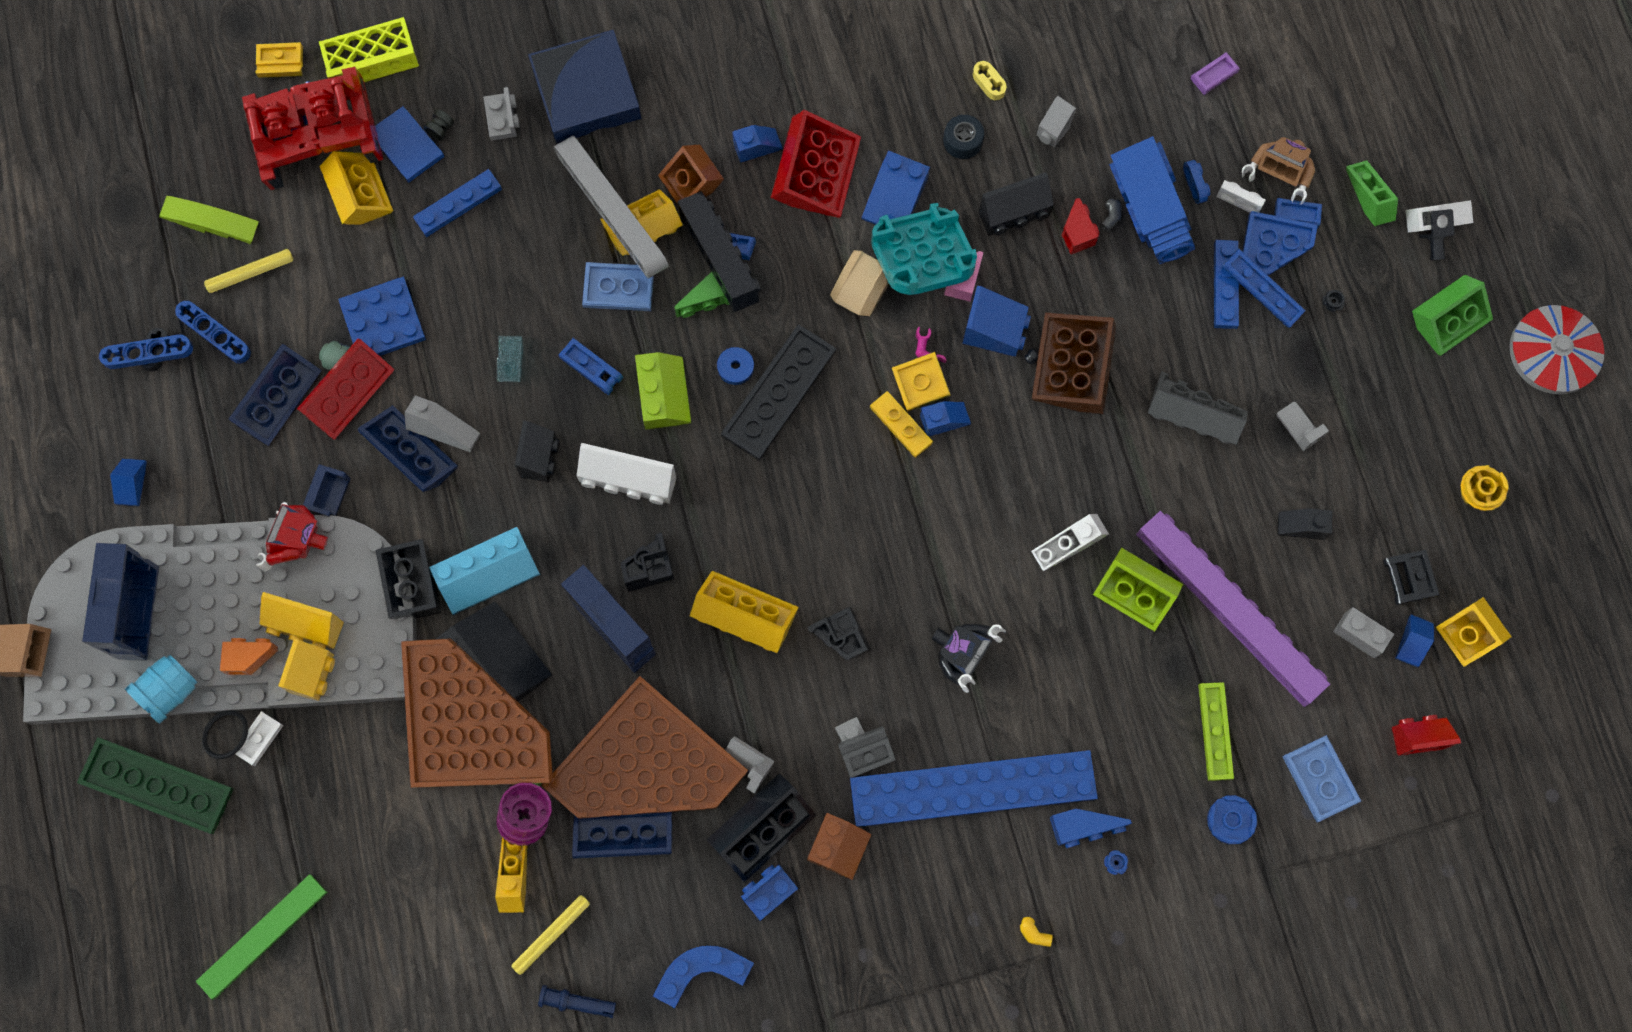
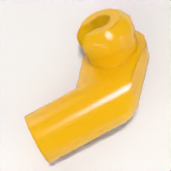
(1032, 934)

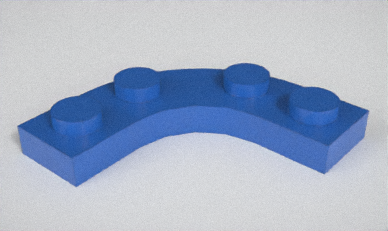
(698, 961)

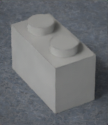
(1363, 632)

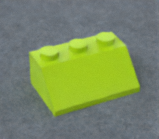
(662, 390)
(1138, 589)

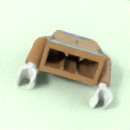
(1286, 161)

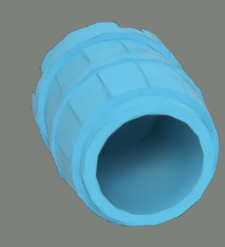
(162, 687)

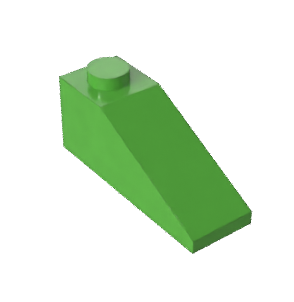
(1373, 193)

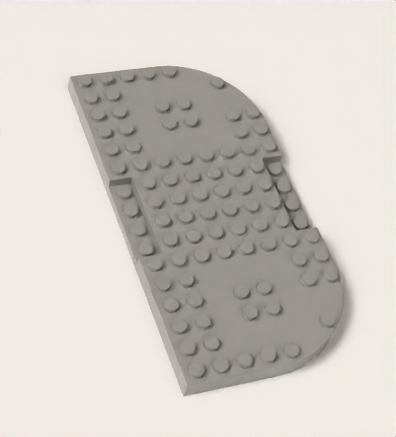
(205, 598)

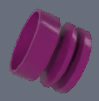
(521, 801)

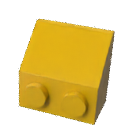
(1473, 632)
(307, 670)

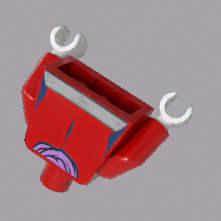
(291, 536)

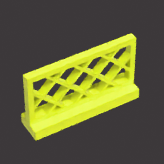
(372, 66)

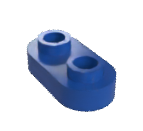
(1193, 174)

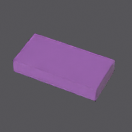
(1215, 73)

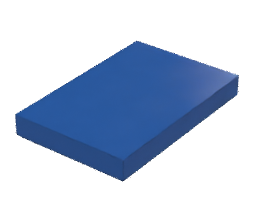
(407, 144)

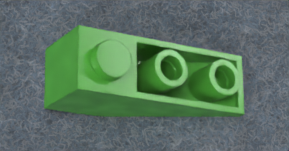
(704, 296)

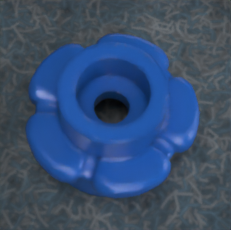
(1122, 862)

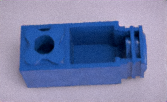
(1153, 204)

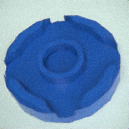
(1232, 820)

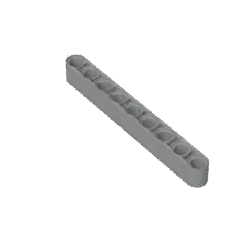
(611, 207)

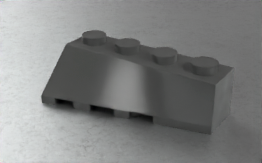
(1196, 410)

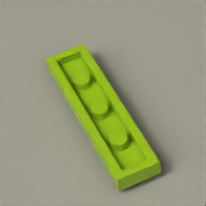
(1216, 731)

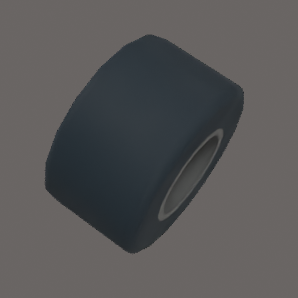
(967, 129)

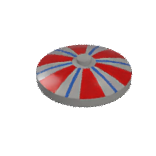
(1556, 349)

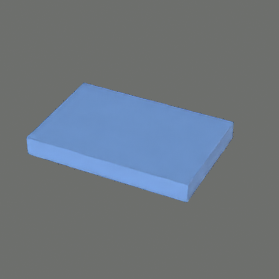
(617, 287)
(1321, 779)

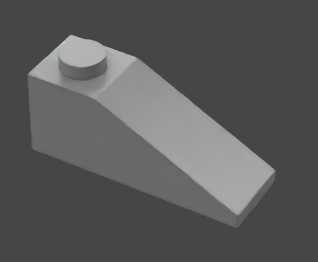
(439, 424)

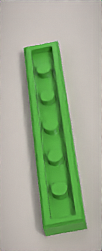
(261, 937)

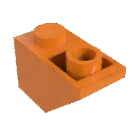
(245, 657)

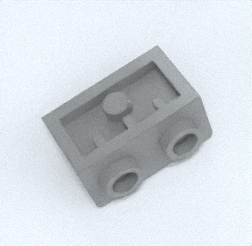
(500, 115)

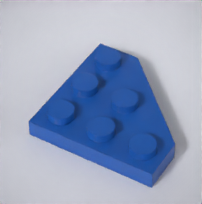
(1276, 240)

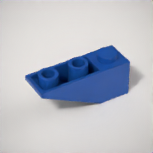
(1080, 824)

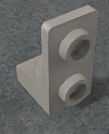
(1300, 426)
(752, 760)

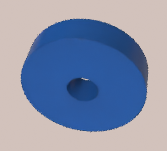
(738, 356)

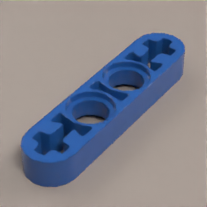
(212, 332)
(145, 351)

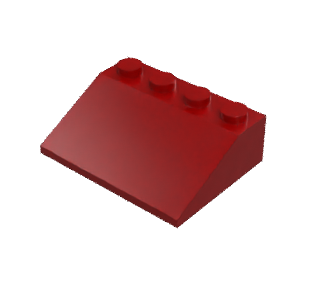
(816, 165)

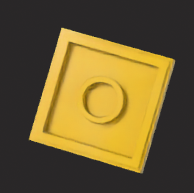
(921, 381)

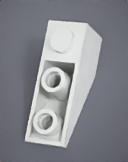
(1420, 219)
(1070, 541)

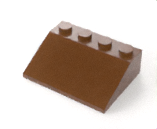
(1074, 362)

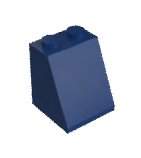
(996, 323)

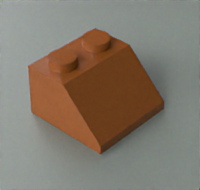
(690, 173)
(839, 846)

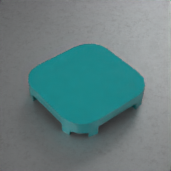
(923, 250)

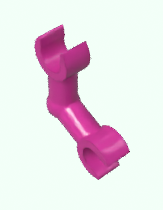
(921, 346)

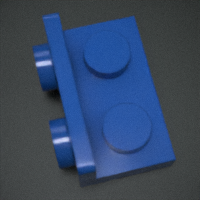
(768, 892)

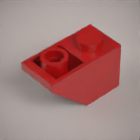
(1079, 231)

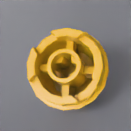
(1484, 488)

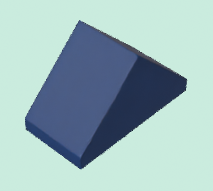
(128, 481)
(1415, 641)

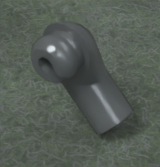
(1115, 214)

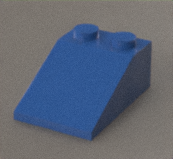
(896, 188)

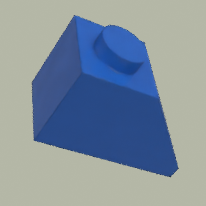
(755, 142)
(944, 417)

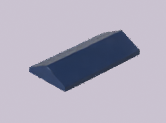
(274, 395)
(408, 451)
(623, 835)

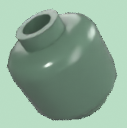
(331, 353)

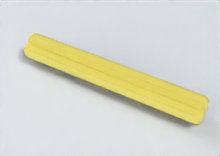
(248, 271)
(550, 934)

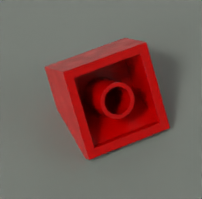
(1424, 735)

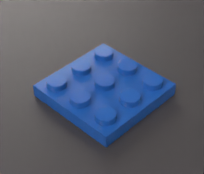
(383, 317)

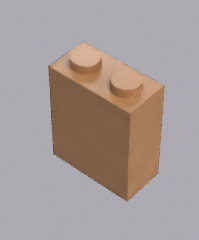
(19, 654)

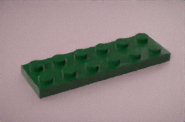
(155, 785)

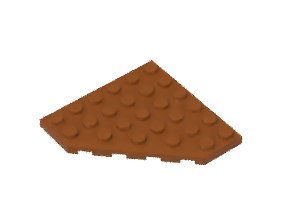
(465, 723)
(644, 762)

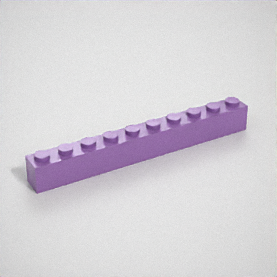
(1233, 609)

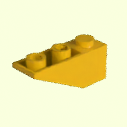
(511, 878)

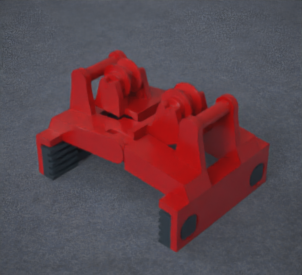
(323, 105)

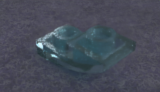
(510, 358)

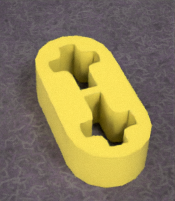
(992, 78)

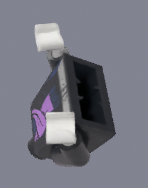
(964, 650)

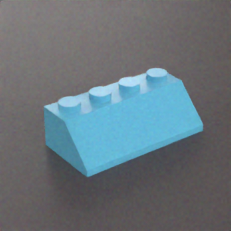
(484, 570)

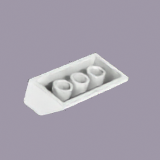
(625, 474)

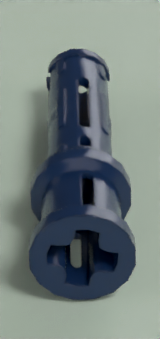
(565, 1000)

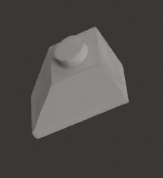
(1056, 122)

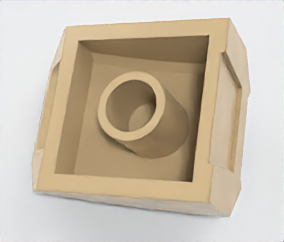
(860, 284)

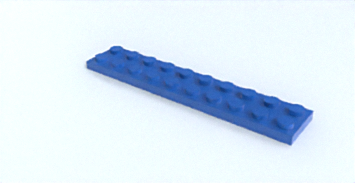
(973, 788)

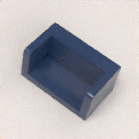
(326, 491)

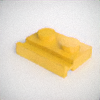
(279, 59)

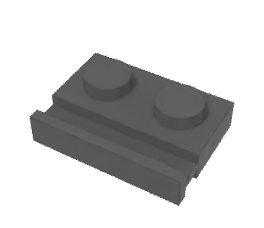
(866, 751)

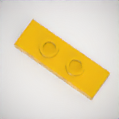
(901, 424)

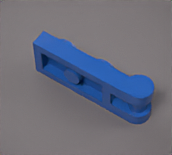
(590, 366)

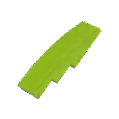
(209, 219)

